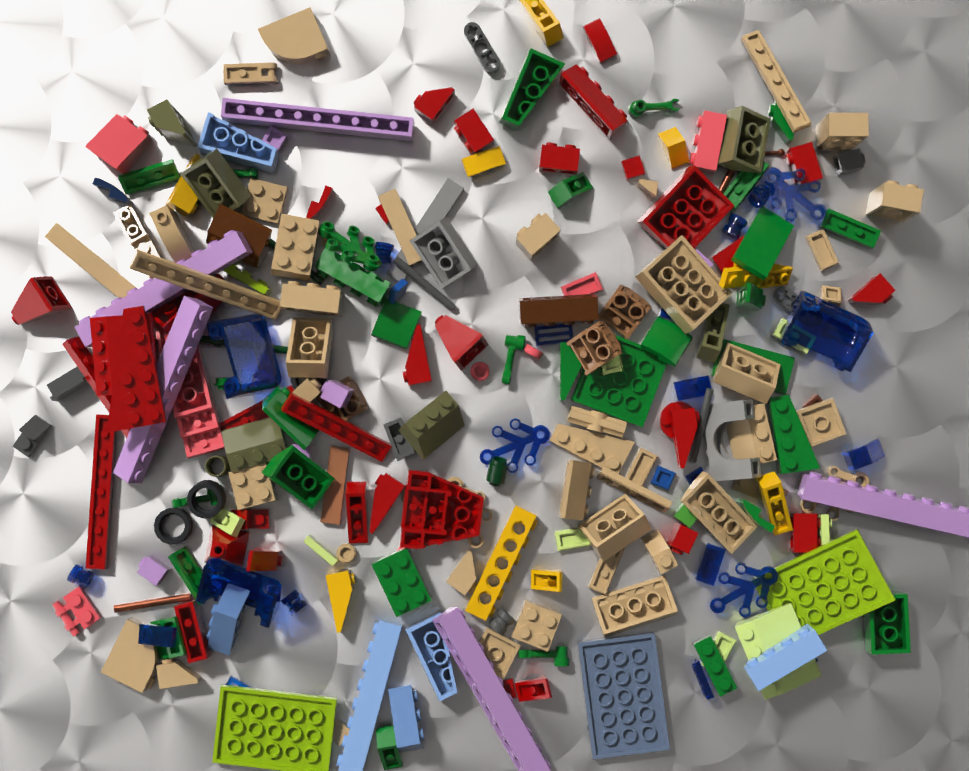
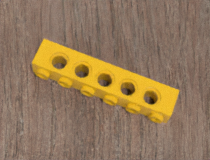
(475, 605)

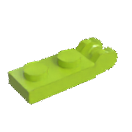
(245, 277)

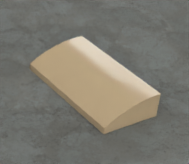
(718, 512)
(634, 606)

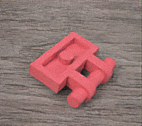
(81, 606)

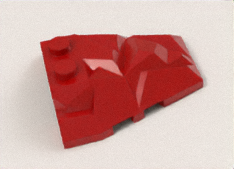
(437, 511)

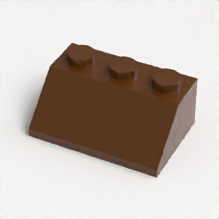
(256, 234)

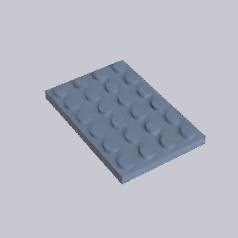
(623, 695)

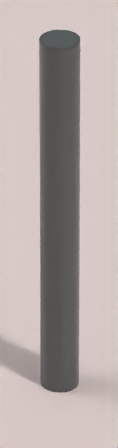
(424, 283)
(701, 425)

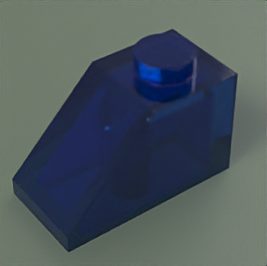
(690, 388)
(863, 454)

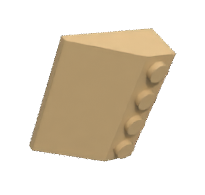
(683, 285)

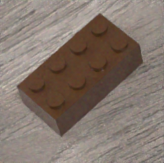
(558, 309)

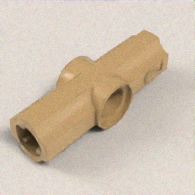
(597, 421)

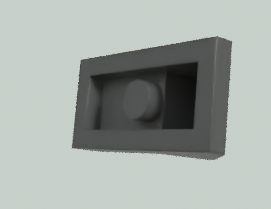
(31, 435)
(399, 444)

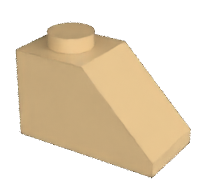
(659, 551)
(464, 575)
(175, 673)

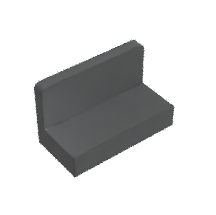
(66, 384)

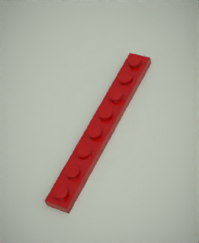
(100, 495)

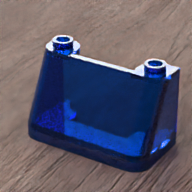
(827, 330)
(249, 354)
(264, 591)

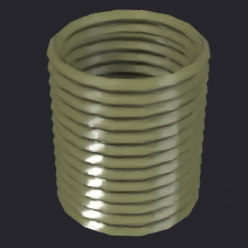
(208, 468)

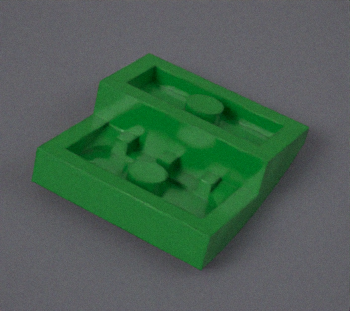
(396, 324)
(666, 341)
(753, 512)
(168, 652)

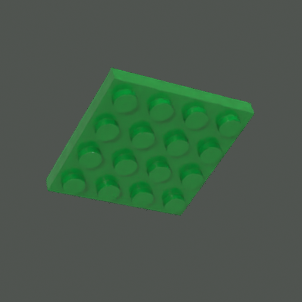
(626, 392)

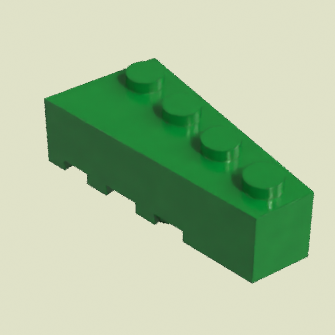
(532, 81)
(354, 277)
(789, 437)

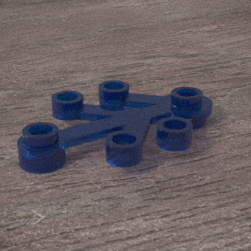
(792, 192)
(518, 443)
(746, 587)

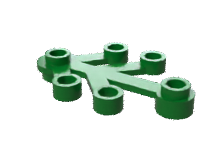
(368, 259)

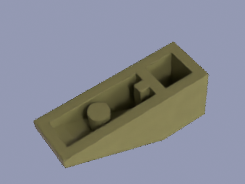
(713, 334)

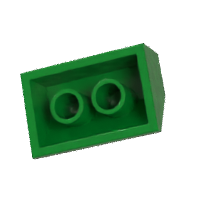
(296, 429)
(298, 476)

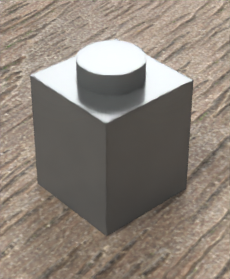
(849, 161)

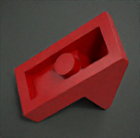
(254, 518)
(533, 689)

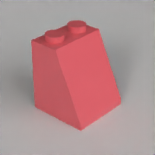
(120, 143)

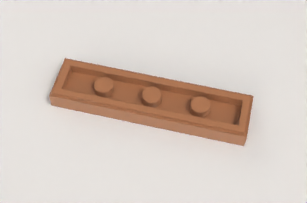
(335, 493)

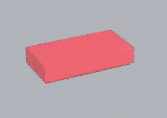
(586, 285)

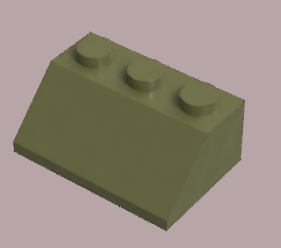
(170, 123)
(744, 140)
(215, 183)
(433, 425)
(253, 443)

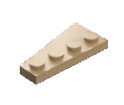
(593, 446)

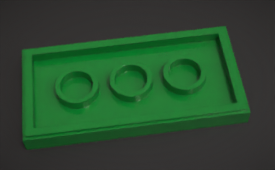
(762, 243)
(785, 368)

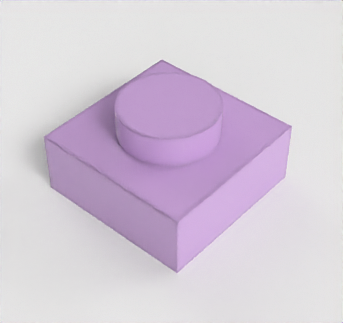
(275, 138)

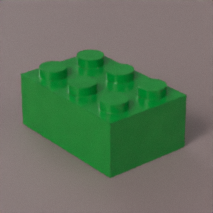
(401, 581)
(888, 627)

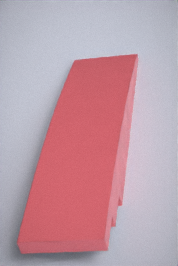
(195, 406)

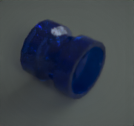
(756, 199)
(734, 226)
(384, 251)
(82, 577)
(297, 605)

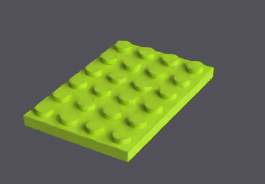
(830, 584)
(274, 729)

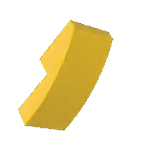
(483, 161)

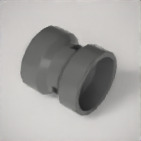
(500, 623)

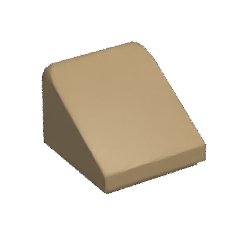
(648, 187)
(831, 294)

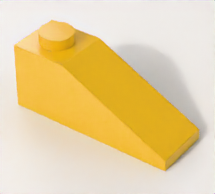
(543, 20)
(182, 197)
(774, 502)
(340, 591)

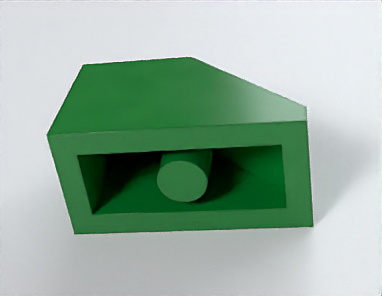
(780, 124)
(570, 189)
(387, 748)

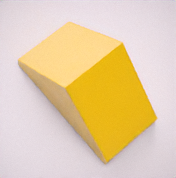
(674, 147)
(546, 580)

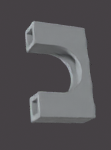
(721, 463)

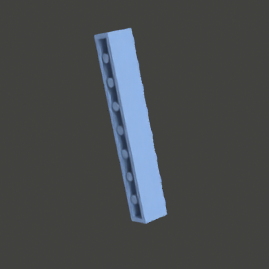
(370, 696)

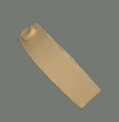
(295, 38)
(172, 233)
(132, 662)

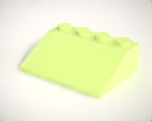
(766, 631)

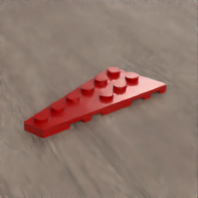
(136, 386)

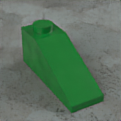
(750, 297)
(568, 369)

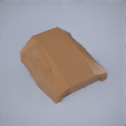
(624, 311)
(595, 346)
(355, 406)

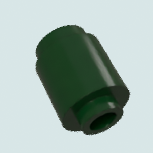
(497, 471)

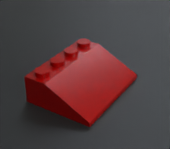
(687, 209)
(105, 341)

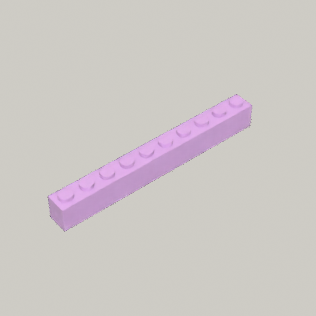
(317, 119)
(158, 292)
(171, 371)
(884, 503)
(490, 691)

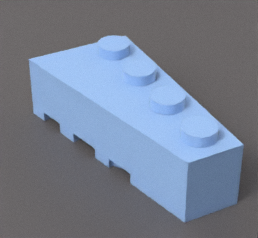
(236, 145)
(433, 656)
(785, 657)

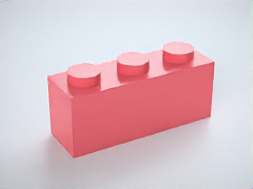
(708, 141)

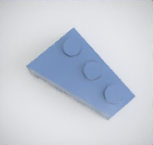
(226, 619)
(406, 718)

